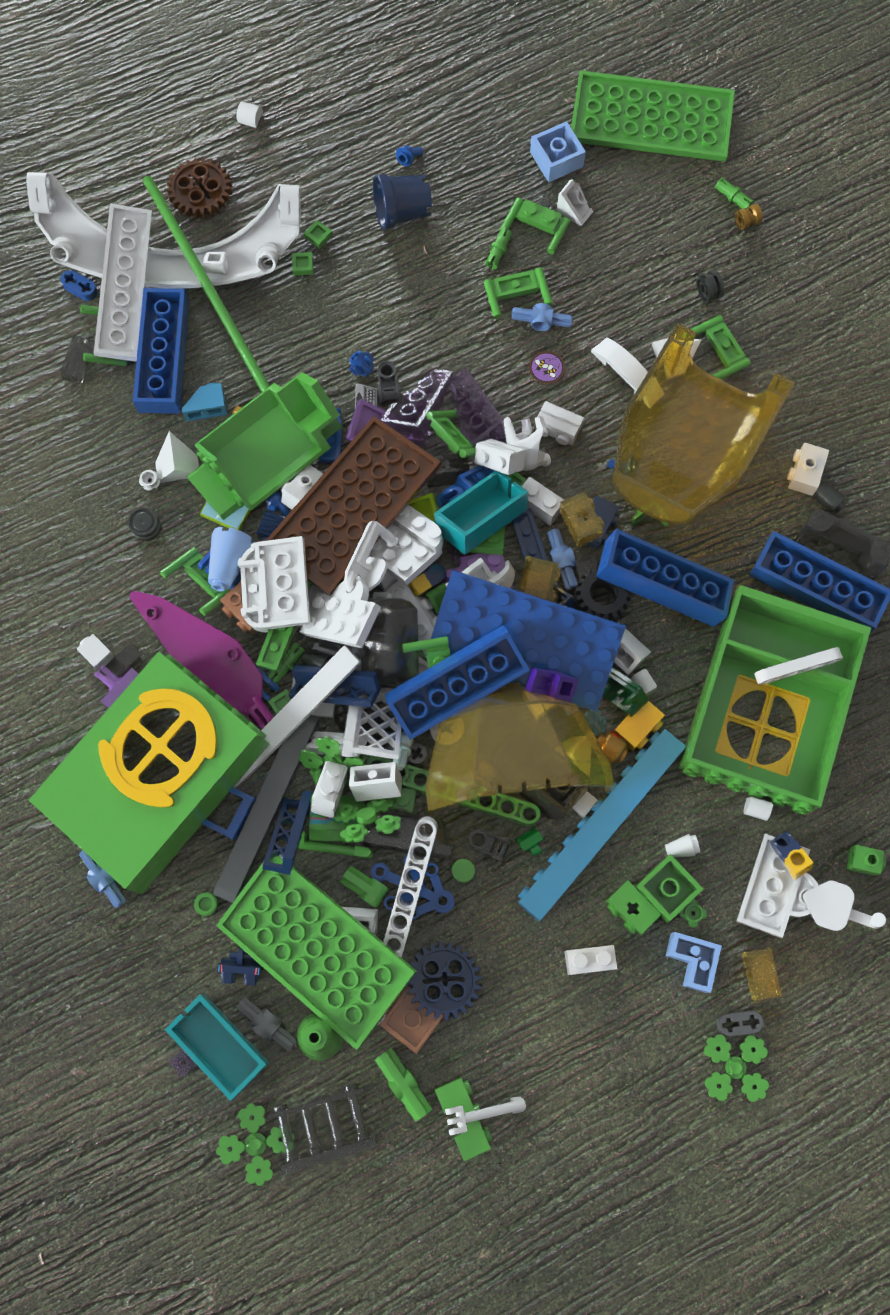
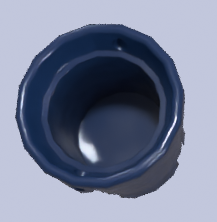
(400, 199)

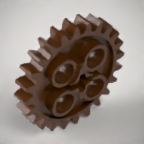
(207, 176)

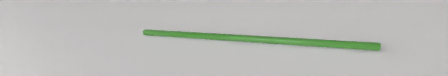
(206, 284)

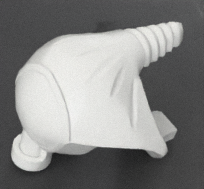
(530, 444)

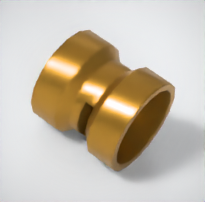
(749, 216)

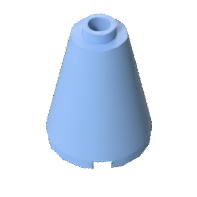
(224, 556)

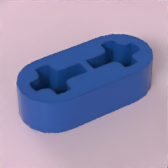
(80, 281)

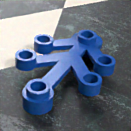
(425, 893)

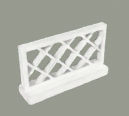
(353, 728)

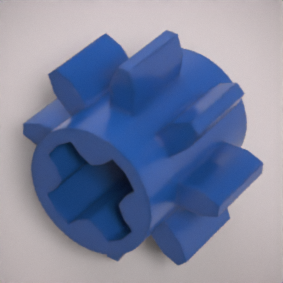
(361, 363)

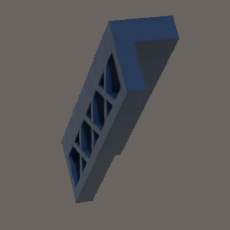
(356, 683)
(292, 836)

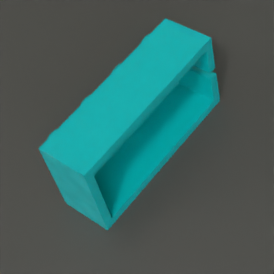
(481, 511)
(217, 1046)

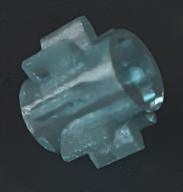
(595, 721)

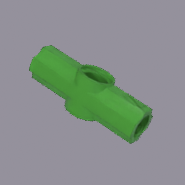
(403, 1084)

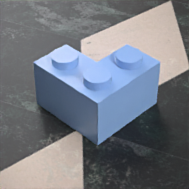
(701, 960)

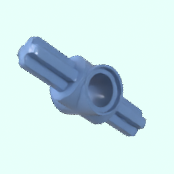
(541, 317)
(564, 556)
(102, 881)

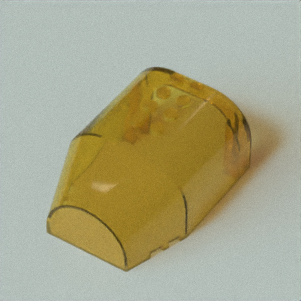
(689, 434)

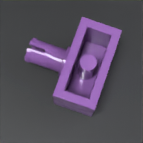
(115, 684)

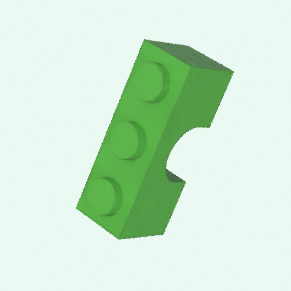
(476, 1138)

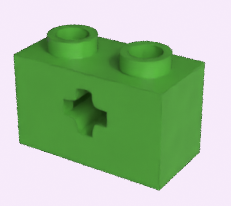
(645, 911)

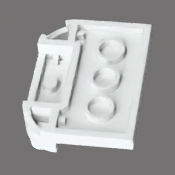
(417, 546)
(275, 584)

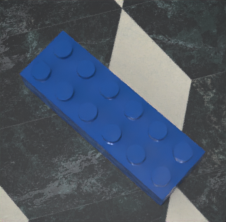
(161, 351)
(665, 578)
(820, 581)
(456, 682)

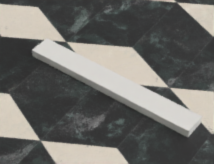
(304, 704)

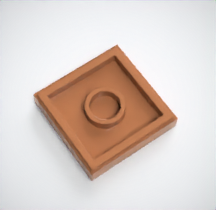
(408, 1024)

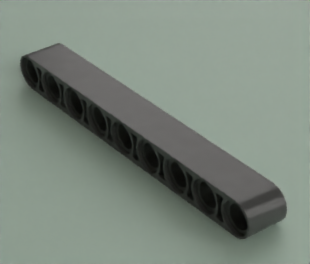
(264, 812)

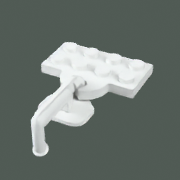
(347, 614)
(775, 896)

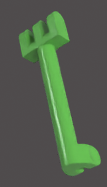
(359, 852)

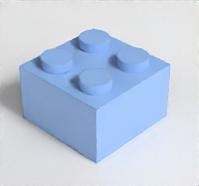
(557, 151)

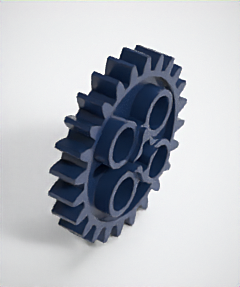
(445, 1003)

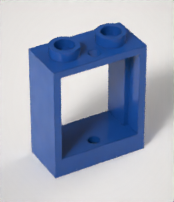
(239, 818)

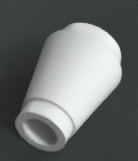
(683, 847)

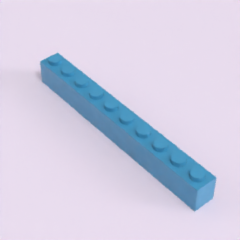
(601, 825)

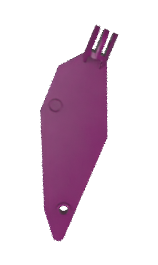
(208, 655)

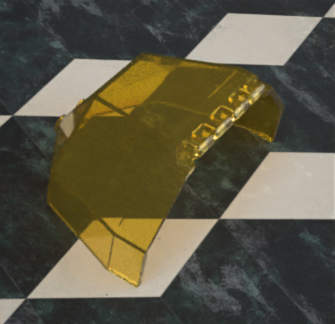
(510, 741)

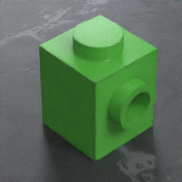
(866, 860)

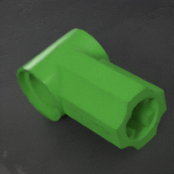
(368, 889)

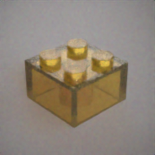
(539, 577)

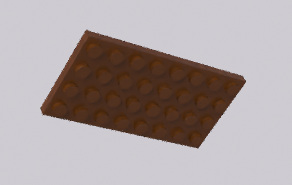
(365, 484)

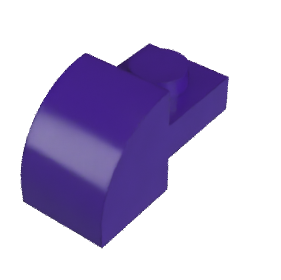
(552, 683)

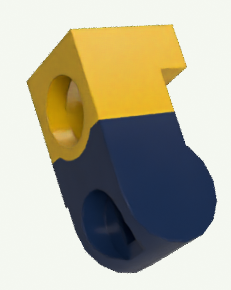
(430, 578)
(792, 855)

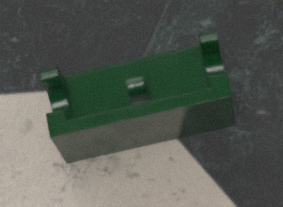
(624, 693)

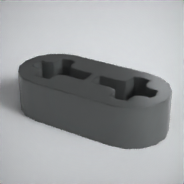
(740, 1029)

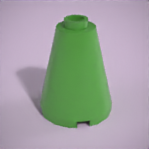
(328, 1043)

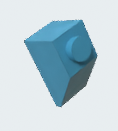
(206, 403)

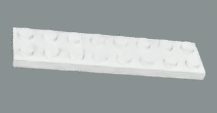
(122, 282)

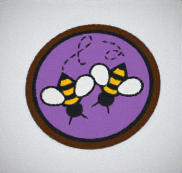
(546, 367)

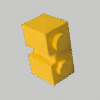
(637, 727)

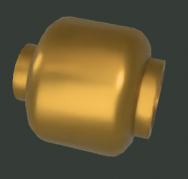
(613, 746)

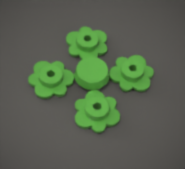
(331, 749)
(368, 815)
(736, 1068)
(254, 1145)

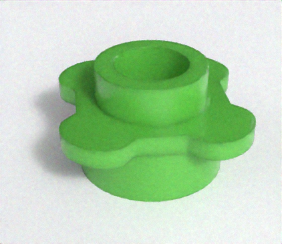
(699, 913)

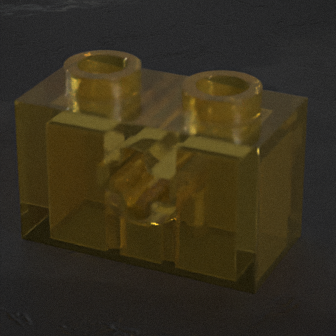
(581, 530)
(761, 974)

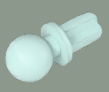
(404, 751)

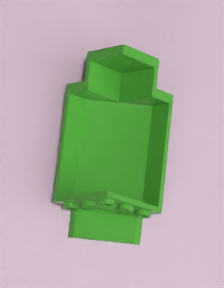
(264, 445)

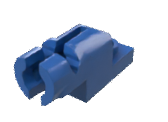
(463, 483)

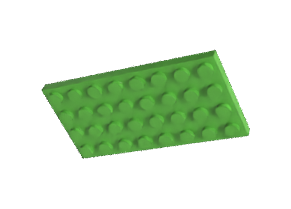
(653, 115)
(317, 951)

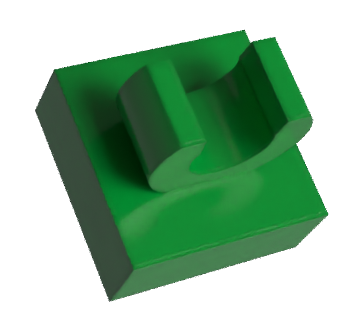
(529, 841)

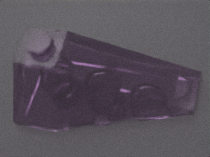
(475, 411)
(409, 414)

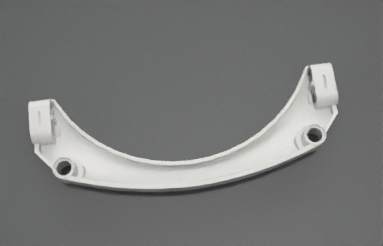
(85, 239)

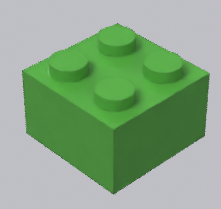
(669, 888)

